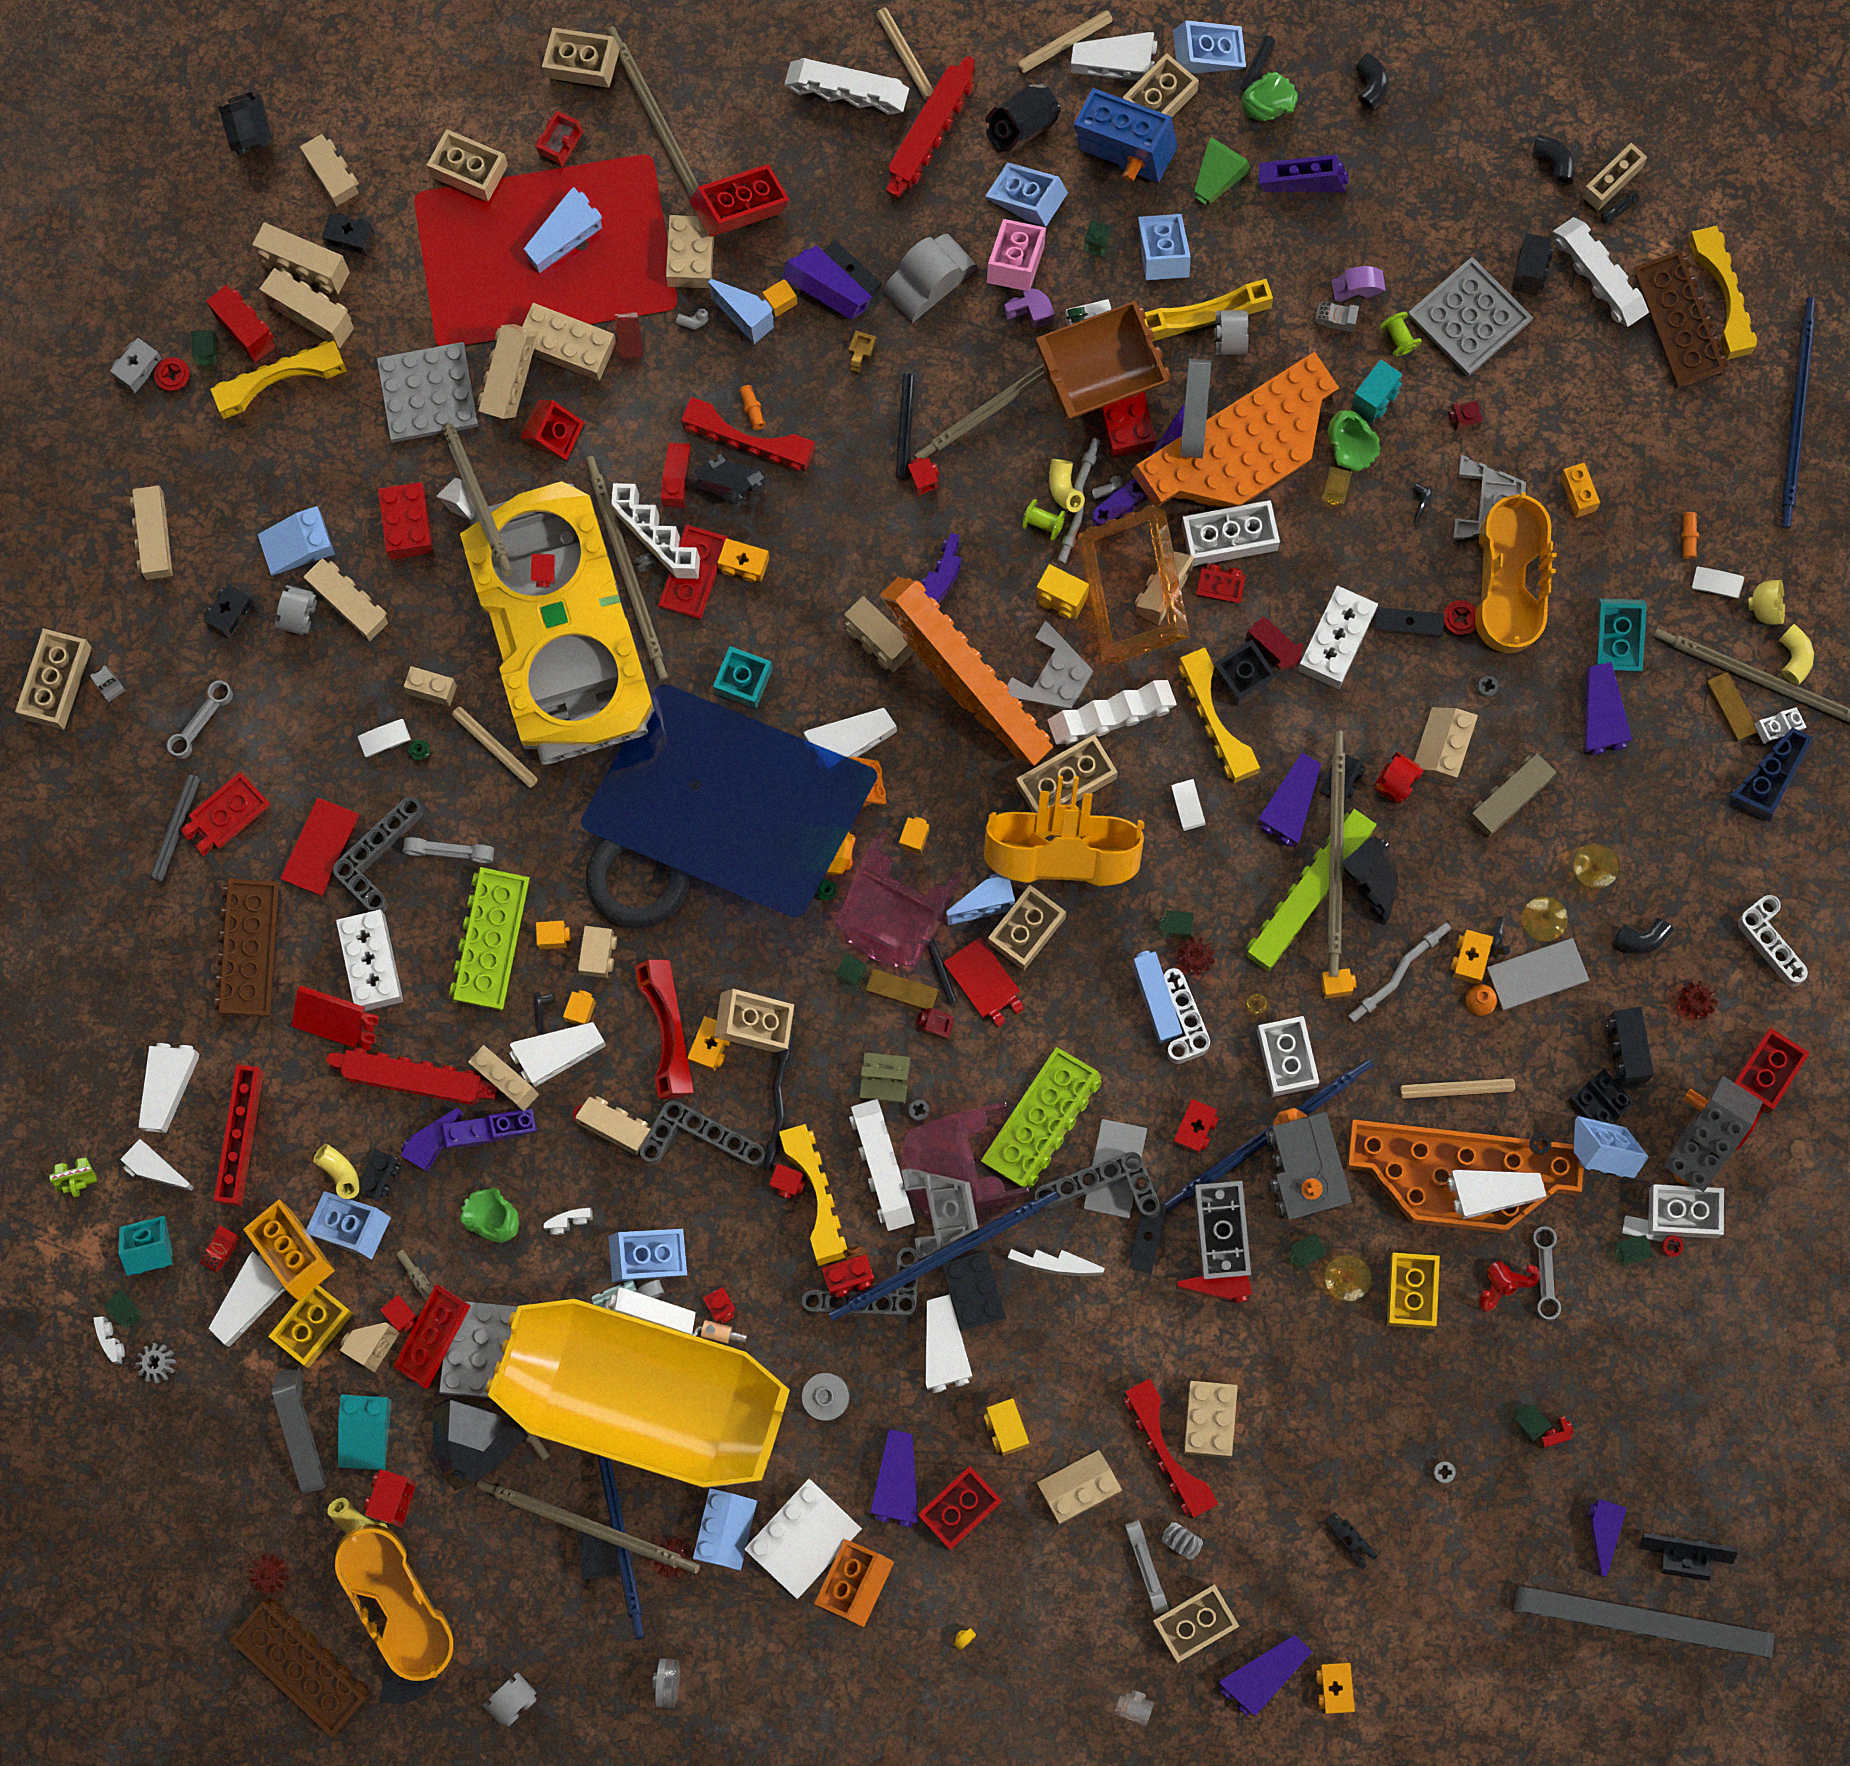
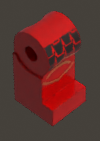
(219, 1249)

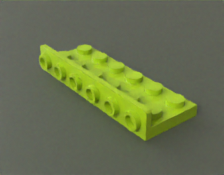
(489, 938)
(1042, 1119)

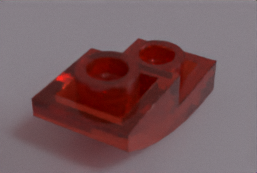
(628, 335)

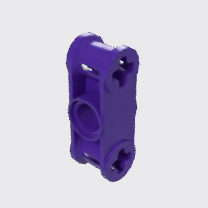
(1119, 503)

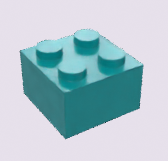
(1376, 391)
(742, 677)

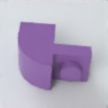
(1358, 281)
(1035, 304)

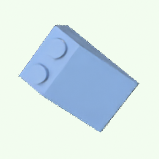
(1209, 47)
(1028, 193)
(1164, 247)
(744, 309)
(296, 541)
(988, 899)
(348, 1224)
(647, 1255)

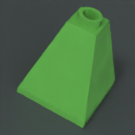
(1219, 171)

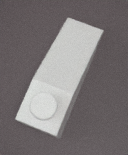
(457, 499)
(150, 1166)

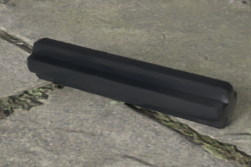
(1258, 62)

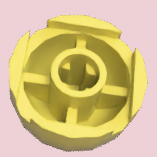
(1768, 602)

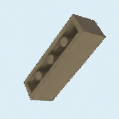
(1512, 795)

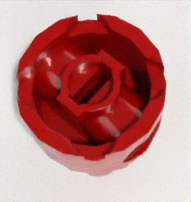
(1397, 777)

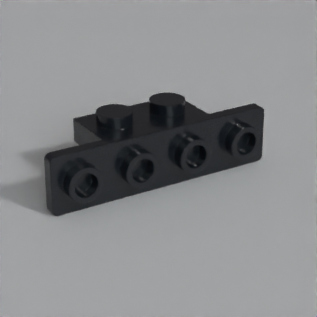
(1687, 1557)

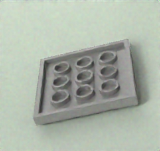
(1470, 316)
(427, 391)
(476, 1350)

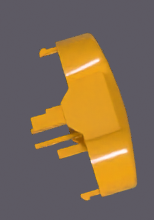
(1511, 538)
(1089, 849)
(415, 1635)

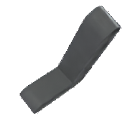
(1195, 408)
(374, 851)
(700, 1133)
(1103, 1181)
(871, 1310)
(287, 1397)

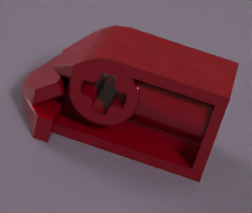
(1274, 644)

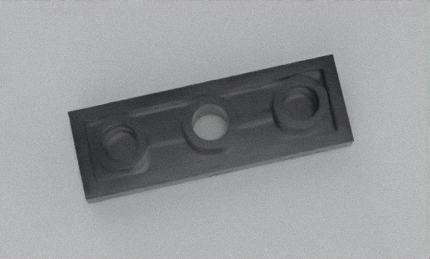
(847, 261)
(1423, 622)
(1145, 1251)

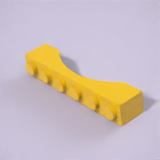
(1709, 251)
(1173, 321)
(236, 394)
(1238, 757)
(824, 1238)

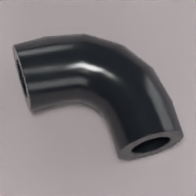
(1376, 79)
(1559, 156)
(1644, 942)

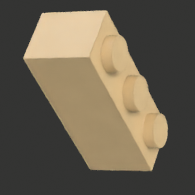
(330, 169)
(1614, 176)
(503, 1078)

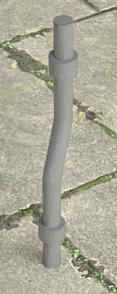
(1069, 540)
(1369, 1004)

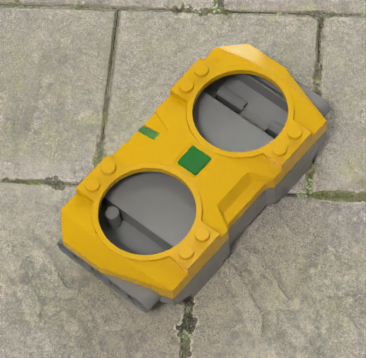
(563, 646)

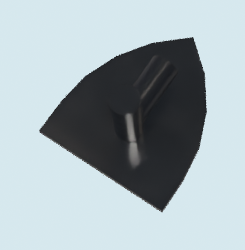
(401, 1690)

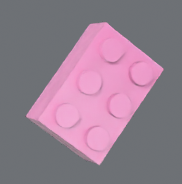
(1016, 255)

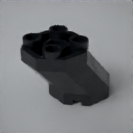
(1022, 117)
(246, 122)
(726, 479)

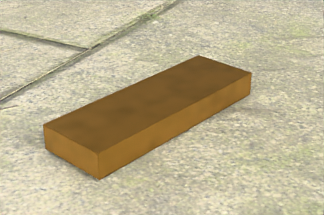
(1732, 706)
(901, 990)

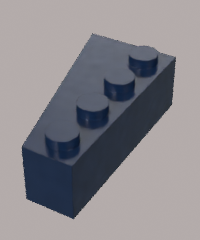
(1768, 783)

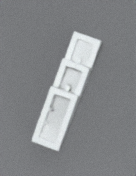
(1065, 1264)

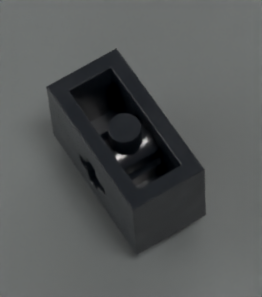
(356, 241)
(227, 622)

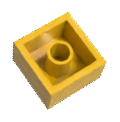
(1062, 592)
(1007, 1427)

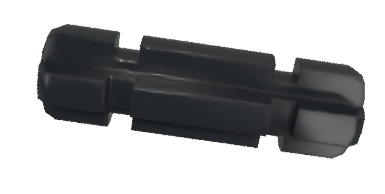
(1620, 206)

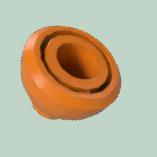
(1481, 999)

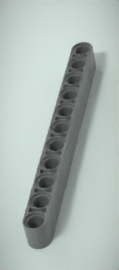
(1644, 1622)

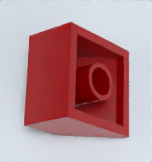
(552, 429)

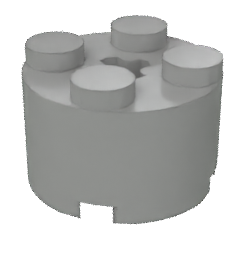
(1231, 332)
(295, 610)
(510, 1700)

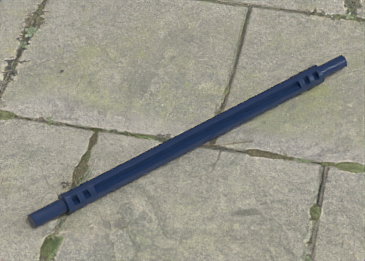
(1798, 413)
(1259, 1140)
(943, 1255)
(623, 1555)

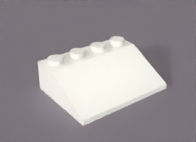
(802, 1538)

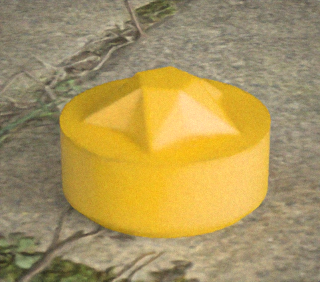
(963, 1638)

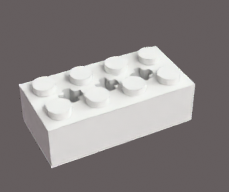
(1233, 520)
(1343, 650)
(382, 965)

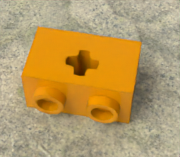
(1579, 490)
(736, 552)
(1480, 946)
(700, 1053)
(1342, 1676)

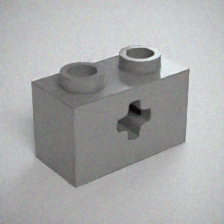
(133, 375)

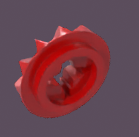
(162, 371)
(1460, 607)

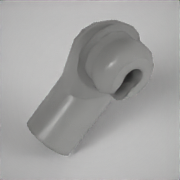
(693, 322)
(1107, 490)

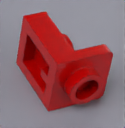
(720, 1306)
(1553, 1437)

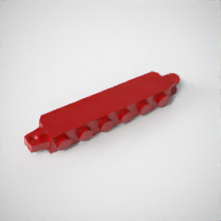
(930, 126)
(411, 1077)

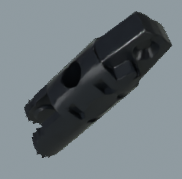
(1342, 1530)

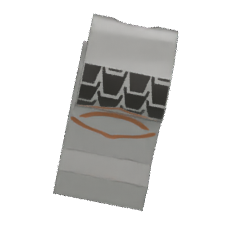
(1337, 316)
(107, 683)

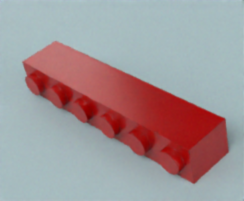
(238, 1135)

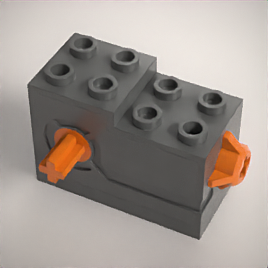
(1712, 1133)
(1308, 1164)

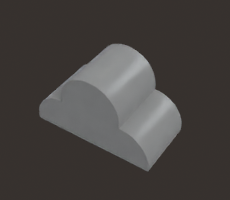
(928, 275)
(1222, 1230)

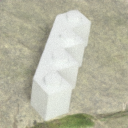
(855, 86)
(1607, 280)
(660, 540)
(1106, 715)
(882, 1164)

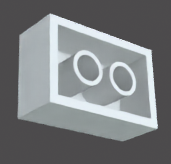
(1287, 1056)
(1686, 1211)

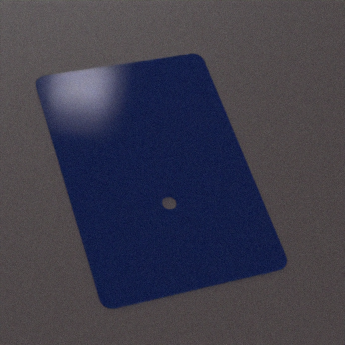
(765, 807)

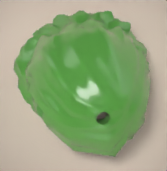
(1269, 97)
(1352, 441)
(490, 1216)

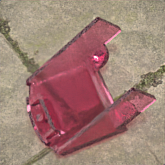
(889, 917)
(945, 1150)

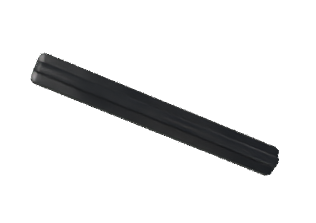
(905, 425)

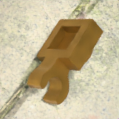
(861, 347)

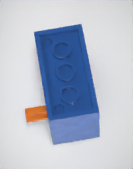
(1126, 134)

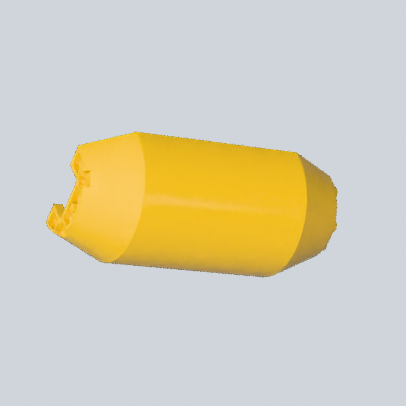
(638, 1393)

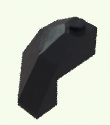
(1374, 875)
(471, 1440)

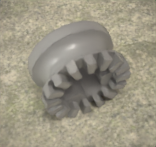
(1438, 1477)

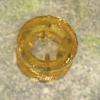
(1261, 999)

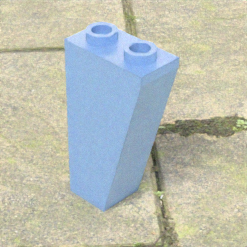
(563, 230)
(1156, 996)

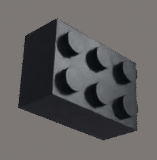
(1629, 1046)
(974, 1292)

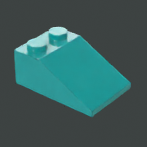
(1621, 633)
(363, 1432)

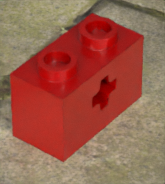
(1196, 1113)

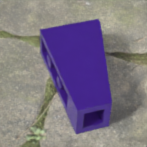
(1304, 175)
(827, 282)
(1604, 712)
(1290, 803)
(896, 1482)
(1261, 1678)

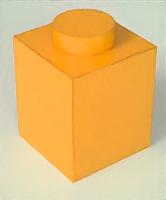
(780, 297)
(914, 835)
(552, 934)
(1338, 986)
(579, 1008)

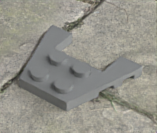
(1493, 488)
(1061, 678)
(950, 1209)

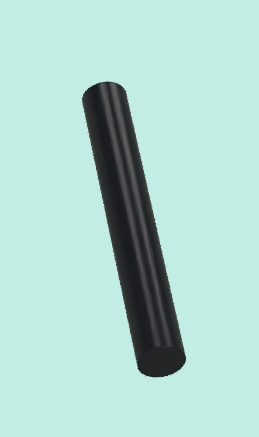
(941, 971)

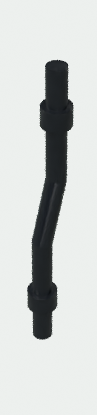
(773, 1145)

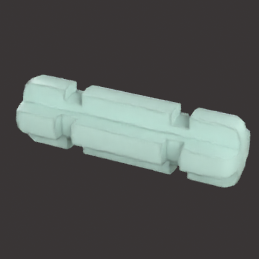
(600, 1299)

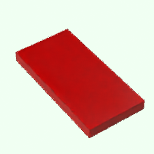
(691, 595)
(319, 847)
(431, 1336)

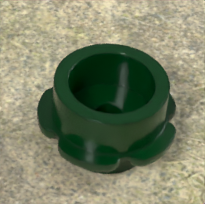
(1076, 314)
(419, 755)
(831, 894)

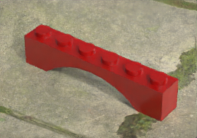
(789, 450)
(657, 985)
(1194, 1493)

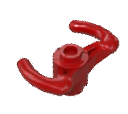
(1505, 1283)

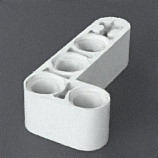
(1776, 943)
(1183, 1013)

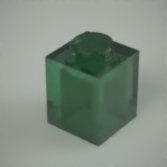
(1097, 238)
(204, 347)
(1176, 924)
(851, 971)
(1307, 1251)
(1633, 1251)
(124, 1310)
(1531, 1422)

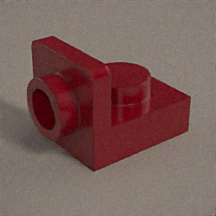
(1465, 415)
(935, 1022)

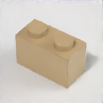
(430, 686)
(596, 952)

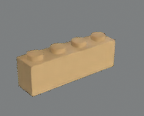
(151, 532)
(346, 599)

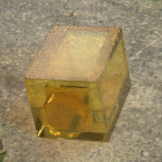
(1337, 486)

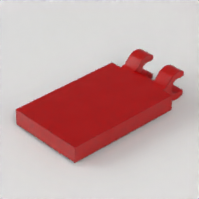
(225, 813)
(984, 981)
(333, 1018)

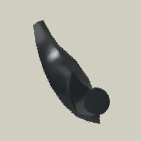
(1423, 501)
(1496, 946)
(538, 1002)

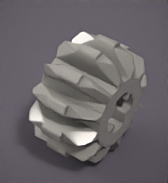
(147, 1363)
(1182, 1540)

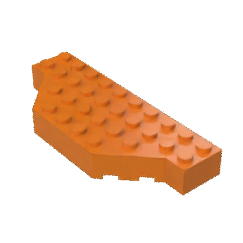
(1246, 443)
(962, 671)
(1417, 1161)

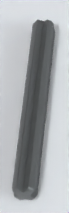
(174, 828)

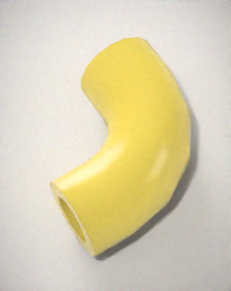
(1062, 488)
(1801, 655)
(339, 1169)
(347, 1517)

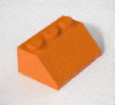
(854, 1582)

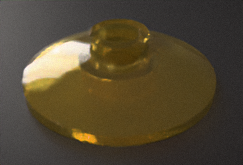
(1601, 856)
(1540, 928)
(1351, 1266)

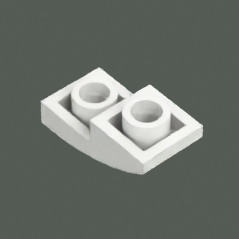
(1718, 582)
(1777, 726)
(384, 737)
(1188, 805)
(562, 1221)
(112, 1347)

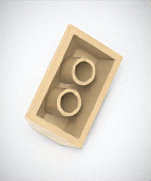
(1151, 603)
(1445, 743)
(613, 1124)
(369, 1344)
(1079, 1487)

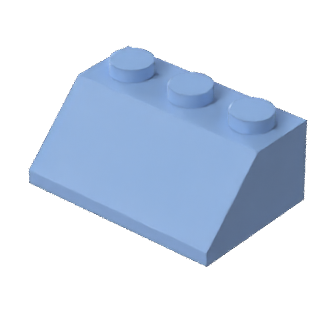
(1607, 1148)
(725, 1529)

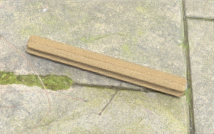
(1065, 41)
(905, 53)
(494, 747)
(1457, 1088)

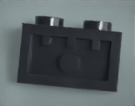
(1353, 770)
(378, 1175)

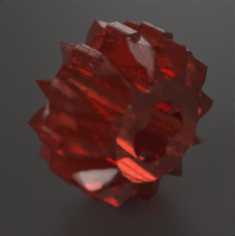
(1200, 949)
(1704, 995)
(676, 1549)
(269, 1564)

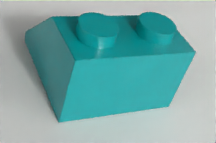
(145, 1246)

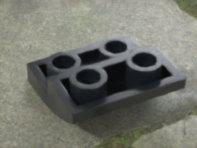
(1601, 1099)

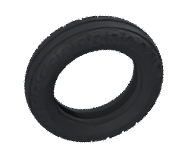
(623, 915)

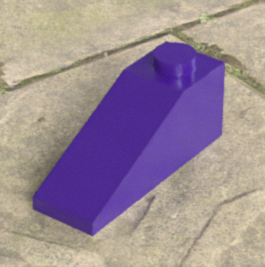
(427, 1143)
(1605, 1529)

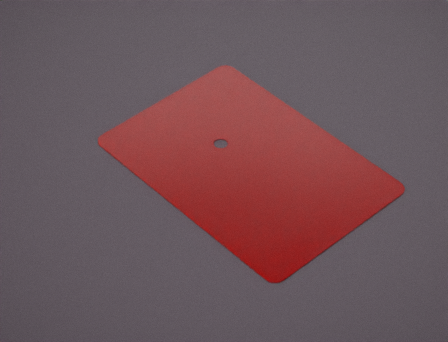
(479, 261)

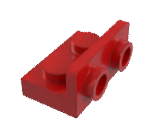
(1221, 583)
(848, 1276)

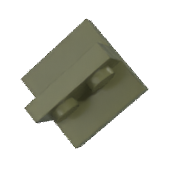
(884, 1077)

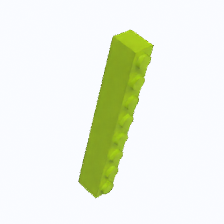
(1305, 896)

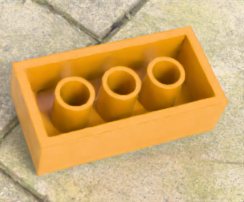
(289, 1250)

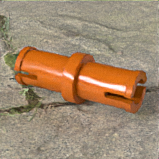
(752, 407)
(1689, 535)

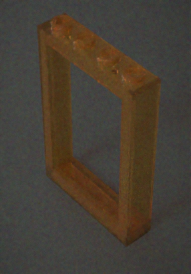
(1157, 638)

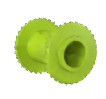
(1400, 334)
(1043, 519)

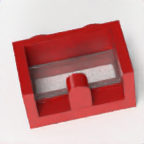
(559, 138)

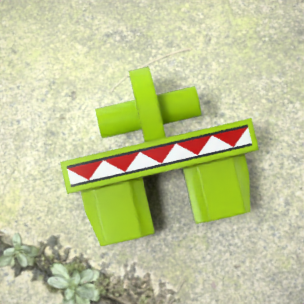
(73, 1179)

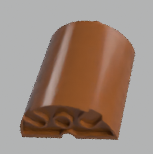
(1101, 360)

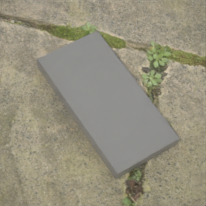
(1537, 974)
(1113, 1141)

